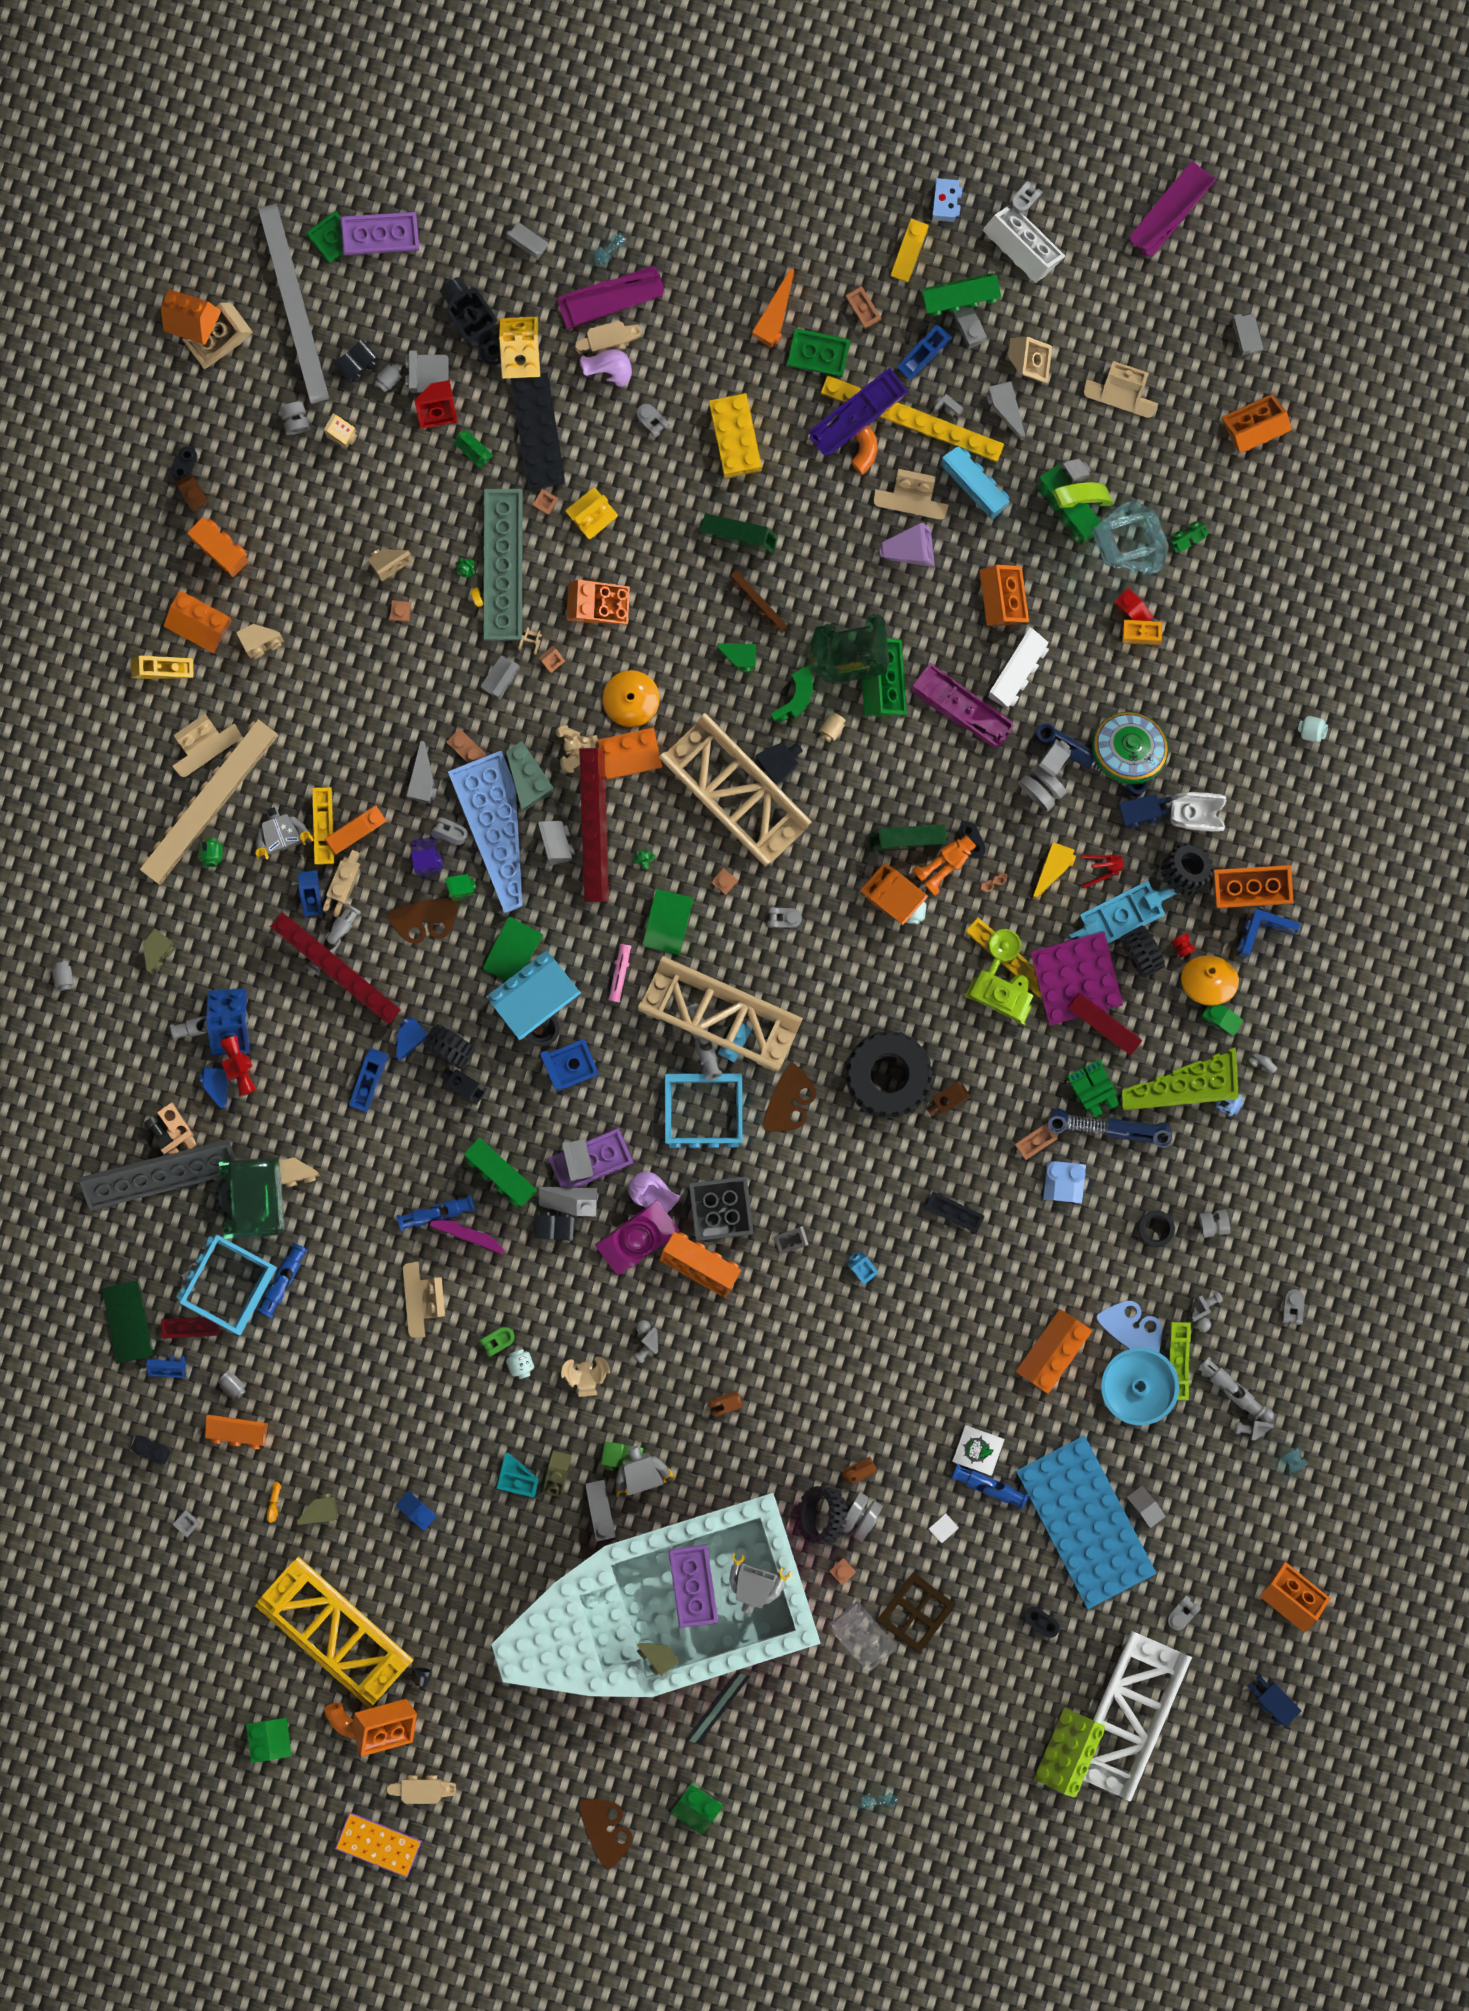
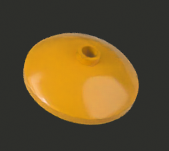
(631, 712)
(1207, 987)

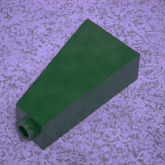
(739, 533)
(907, 838)

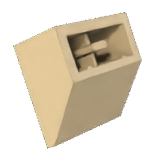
(259, 639)

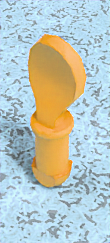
(272, 1512)

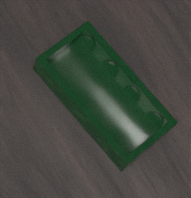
(128, 1322)

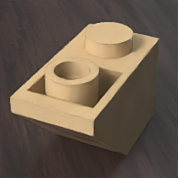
(294, 1171)

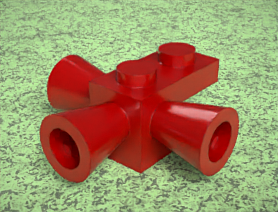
(237, 1066)

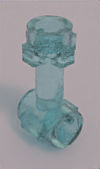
(603, 255)
(889, 1799)

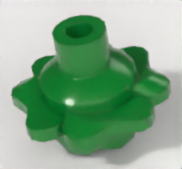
(465, 567)
(643, 857)

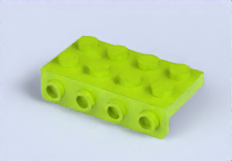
(1069, 1752)

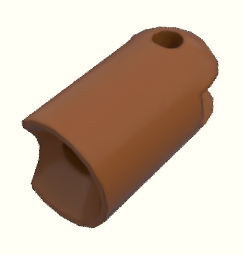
(727, 1402)
(859, 1471)

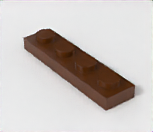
(753, 597)

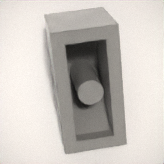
(1055, 757)

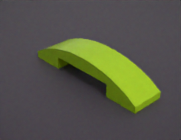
(1083, 493)
(1179, 1355)

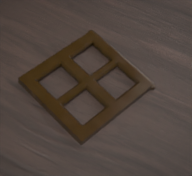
(916, 1612)

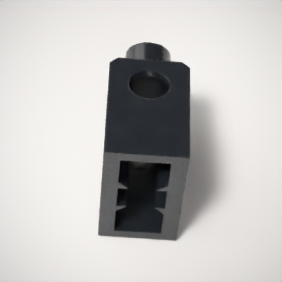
(779, 761)
(468, 1088)

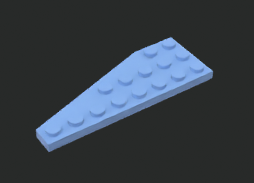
(491, 810)

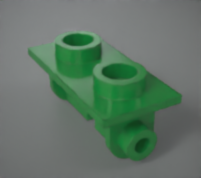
(472, 448)
(1181, 538)

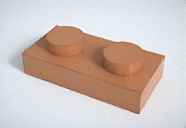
(863, 307)
(465, 747)
(1036, 1141)

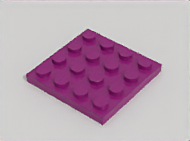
(1075, 967)

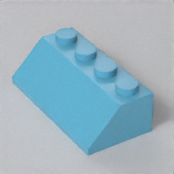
(975, 482)

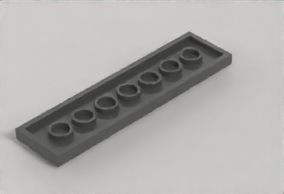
(155, 1175)

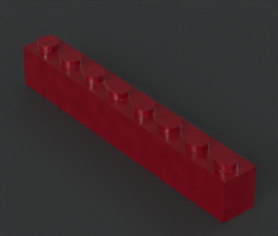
(594, 824)
(335, 968)

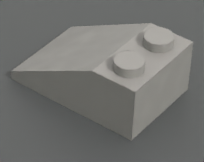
(556, 842)

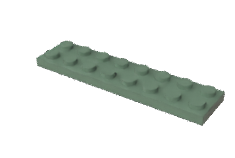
(503, 564)

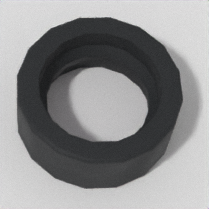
(548, 1039)
(1158, 1214)

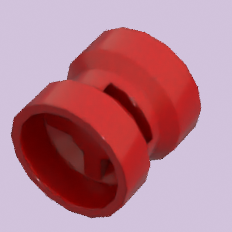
(1183, 945)

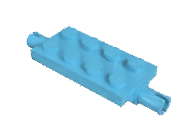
(1124, 912)

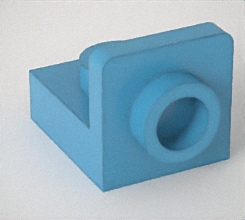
(862, 1267)

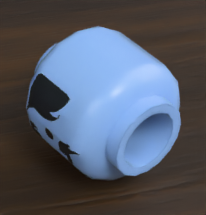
(1229, 1107)

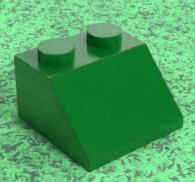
(268, 1740)

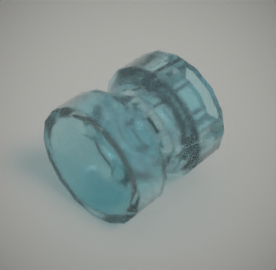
(1295, 1460)

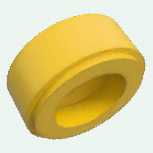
(477, 597)

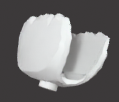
(1197, 811)

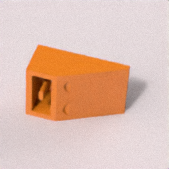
(597, 602)
(893, 893)

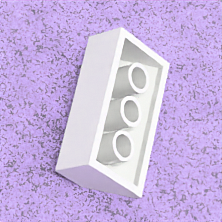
(1023, 243)
(1018, 669)

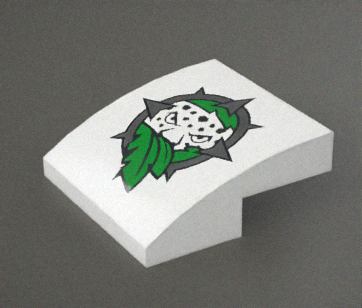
(978, 1450)

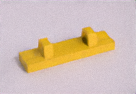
(322, 824)

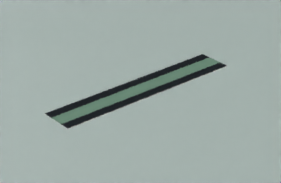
(717, 1708)

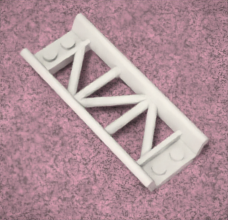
(1166, 1661)

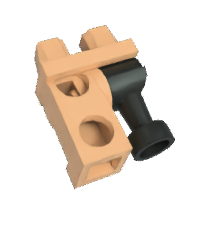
(176, 1134)

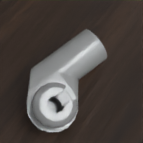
(1263, 1060)

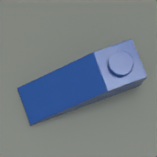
(368, 1079)

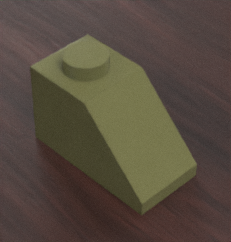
(320, 1510)

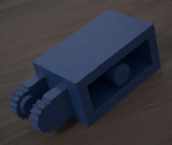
(1143, 810)
(1276, 1702)

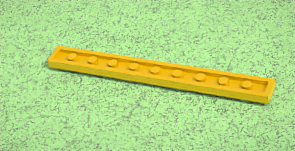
(922, 422)

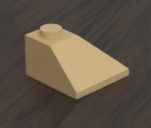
(1030, 357)
(388, 561)

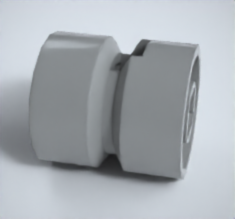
(291, 412)
(1214, 1223)

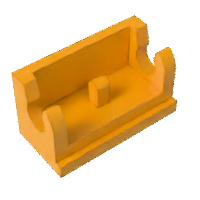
(1142, 632)

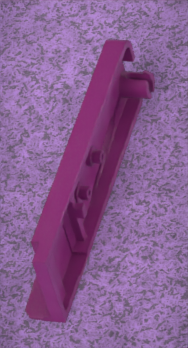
(1171, 209)
(610, 297)
(961, 706)

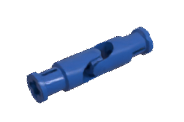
(422, 1216)
(276, 1291)
(976, 1480)

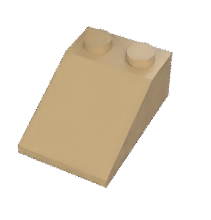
(226, 335)

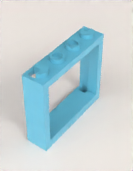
(695, 1142)
(254, 1297)

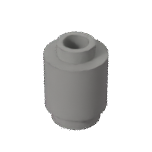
(388, 377)
(62, 976)
(232, 1385)

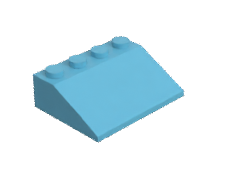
(533, 995)

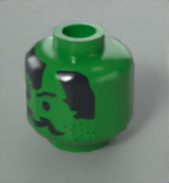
(210, 852)

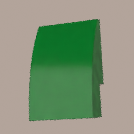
(668, 922)
(512, 949)

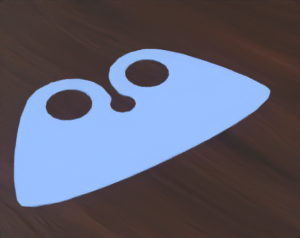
(1122, 1328)

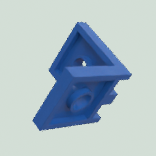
(1265, 918)
(227, 1019)
(559, 1070)

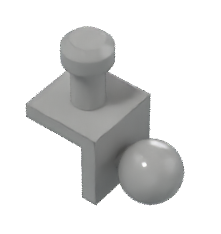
(1202, 1309)
(650, 1340)
(1257, 1428)

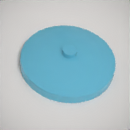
(1140, 1386)

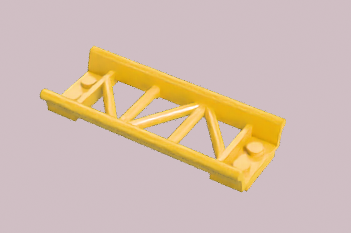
(278, 1599)

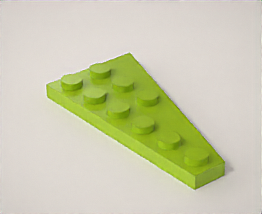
(1191, 1084)

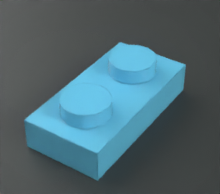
(740, 1039)

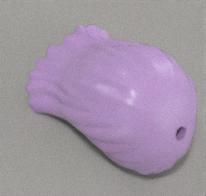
(610, 361)
(648, 1187)

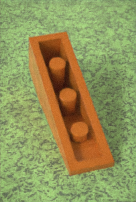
(770, 324)

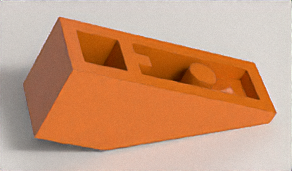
(355, 829)

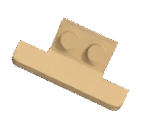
(1122, 390)
(912, 495)
(202, 743)
(423, 1299)

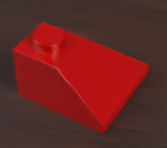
(436, 405)

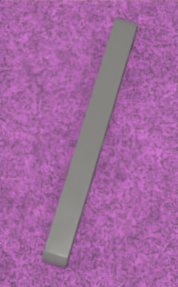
(293, 303)

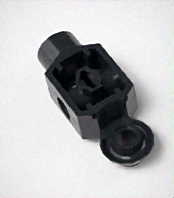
(472, 319)

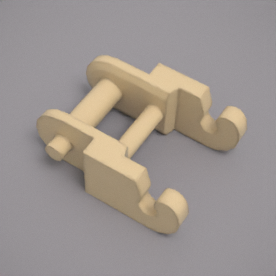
(524, 639)

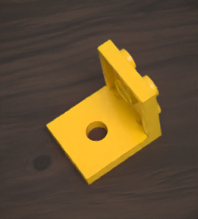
(516, 338)

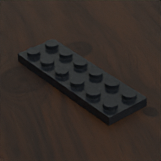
(538, 432)

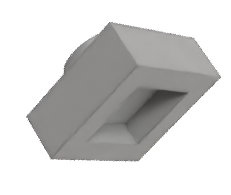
(186, 1523)

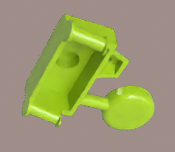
(997, 993)

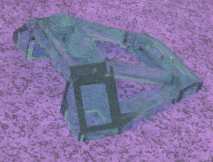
(1152, 556)

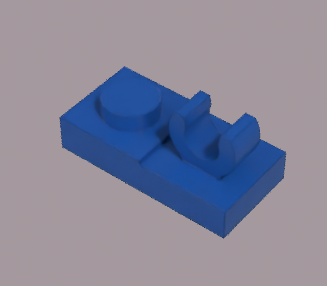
(166, 1368)

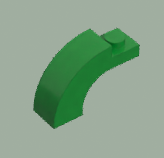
(804, 689)

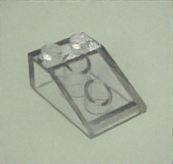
(862, 1636)

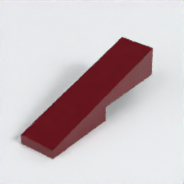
(1104, 1023)

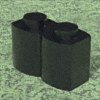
(356, 362)
(554, 1227)
(156, 1452)

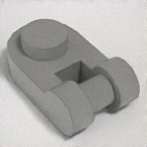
(1022, 202)
(647, 414)
(455, 835)
(791, 918)
(1295, 1300)
(1178, 1619)

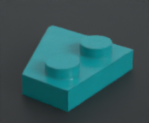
(517, 1478)

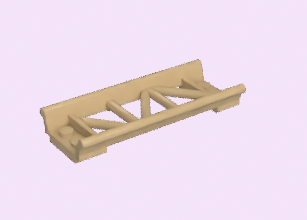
(699, 739)
(666, 981)

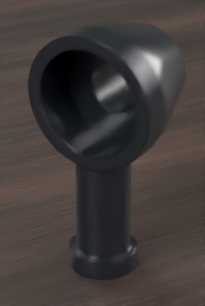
(420, 1675)

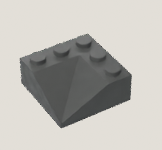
(721, 1208)

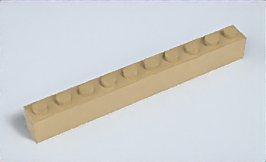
(208, 802)

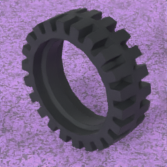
(836, 1515)

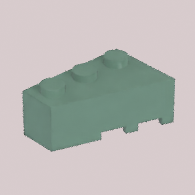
(528, 777)

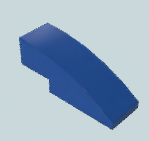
(924, 351)

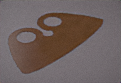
(432, 910)
(780, 1106)
(596, 1824)

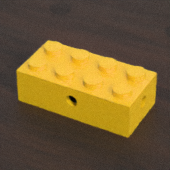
(735, 435)

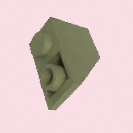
(156, 949)
(557, 1473)
(660, 1657)

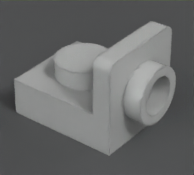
(950, 405)

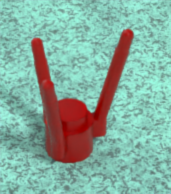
(1113, 864)

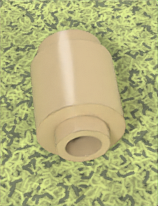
(832, 727)

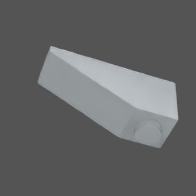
(969, 326)
(1005, 405)
(1076, 471)
(422, 782)
(569, 1200)
(600, 1510)

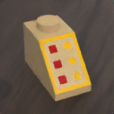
(340, 431)

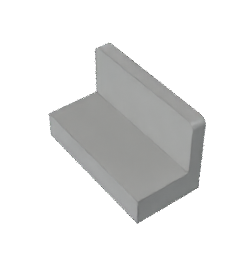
(527, 240)
(1247, 334)
(500, 677)
(577, 1160)

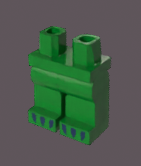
(1094, 1094)

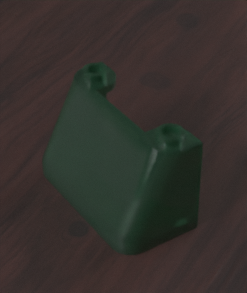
(850, 653)
(254, 1198)

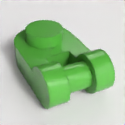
(504, 1338)

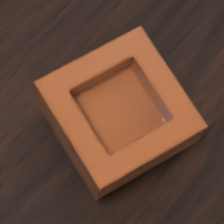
(545, 502)
(400, 611)
(551, 659)
(724, 881)
(842, 1571)

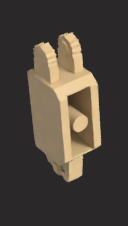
(608, 337)
(343, 882)
(422, 1790)

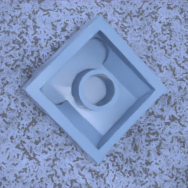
(1064, 1181)

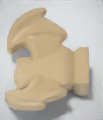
(572, 743)
(585, 1376)

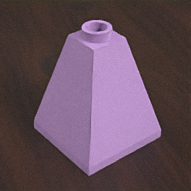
(910, 546)

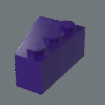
(425, 857)

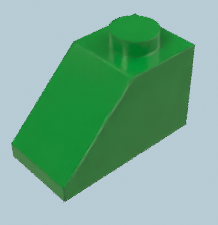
(740, 655)
(460, 887)
(1222, 1018)

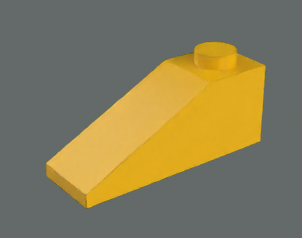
(909, 250)
(161, 667)
(1056, 864)

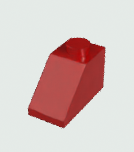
(1132, 606)

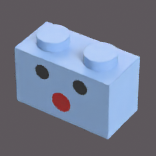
(945, 200)

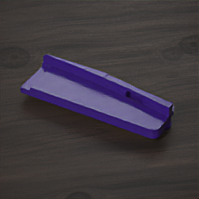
(858, 412)

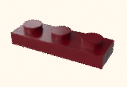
(189, 1327)

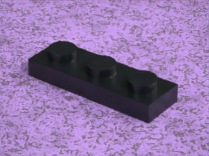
(954, 1212)

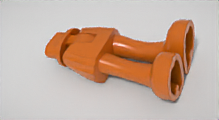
(955, 855)

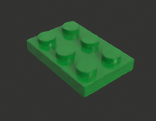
(818, 352)

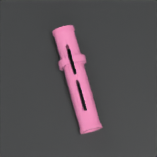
(619, 973)

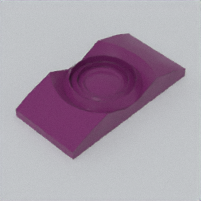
(468, 1234)
(637, 1237)

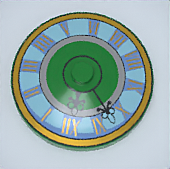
(1130, 747)

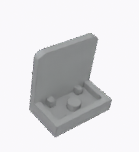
(425, 370)

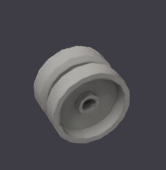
(1042, 787)
(861, 1517)

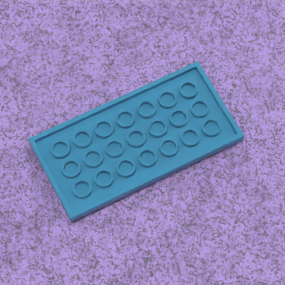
(1086, 1522)

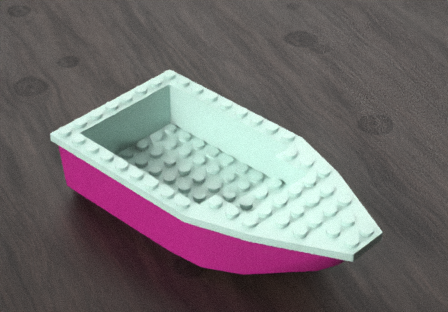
(589, 1621)

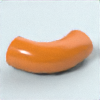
(867, 450)
(339, 1719)

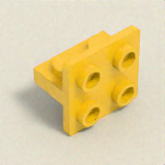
(592, 513)

